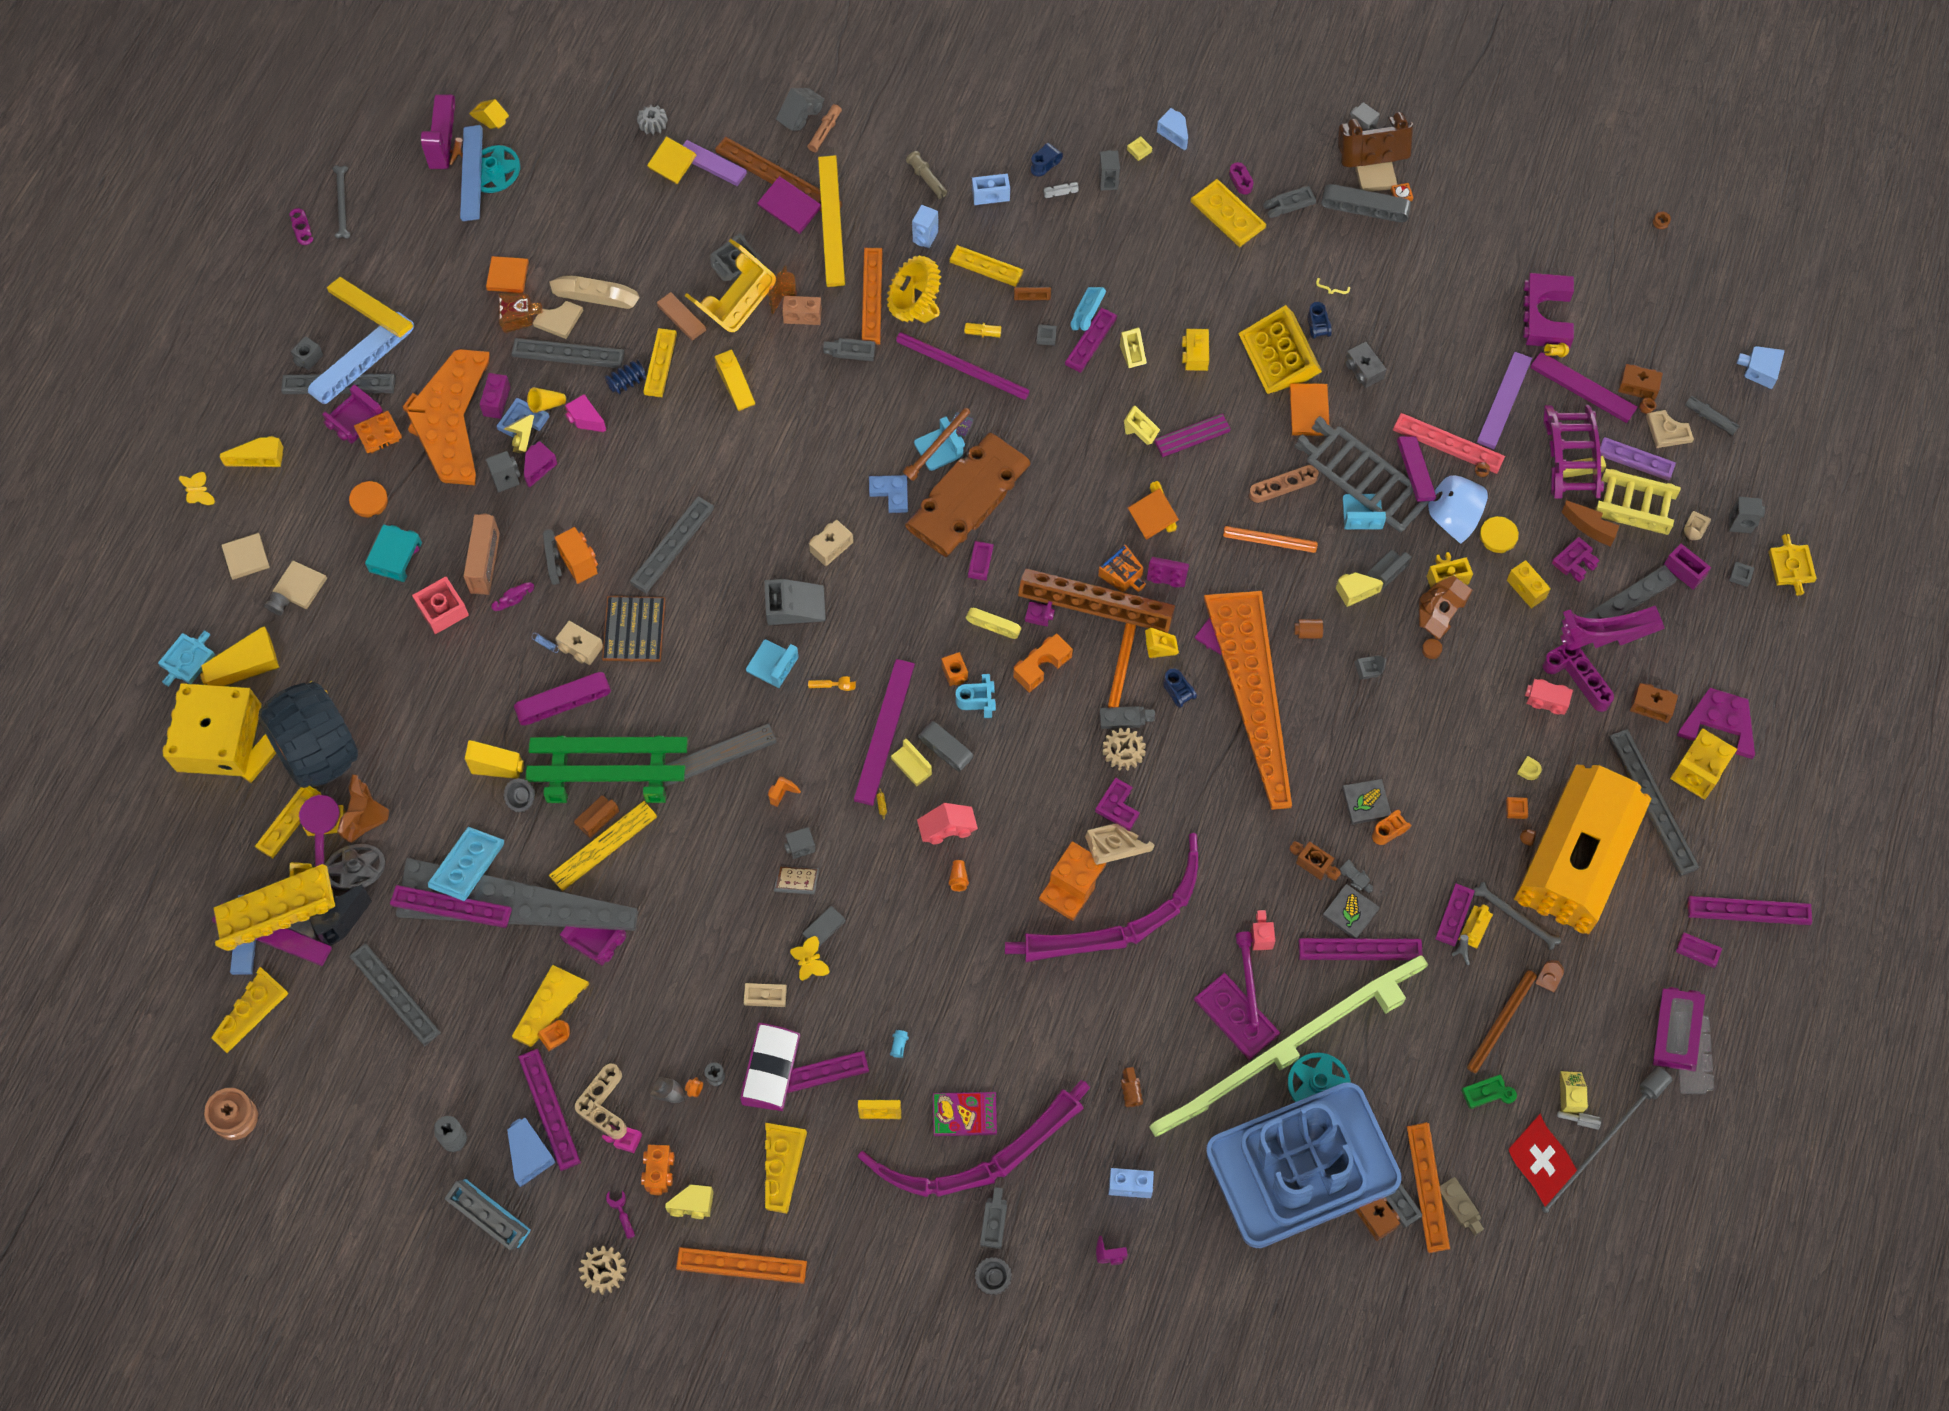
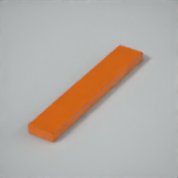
(872, 295)
(1428, 1187)
(741, 1265)

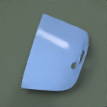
(1459, 512)

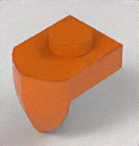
(777, 792)
(554, 1034)

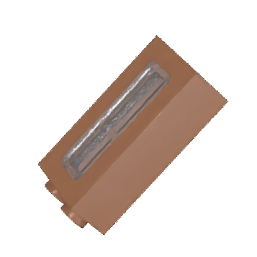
(481, 554)

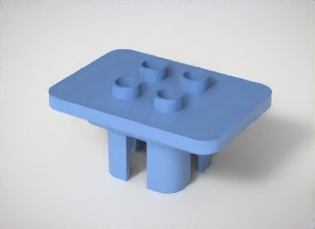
(1303, 1165)

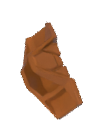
(1448, 590)
(362, 812)

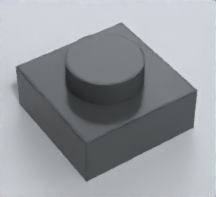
(1046, 335)
(1741, 574)

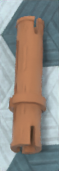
(828, 122)

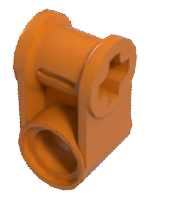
(1393, 826)

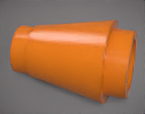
(958, 876)

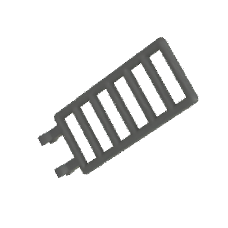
(1331, 434)

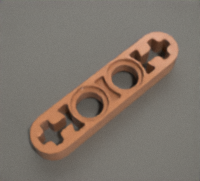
(1285, 486)

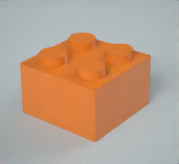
(576, 554)

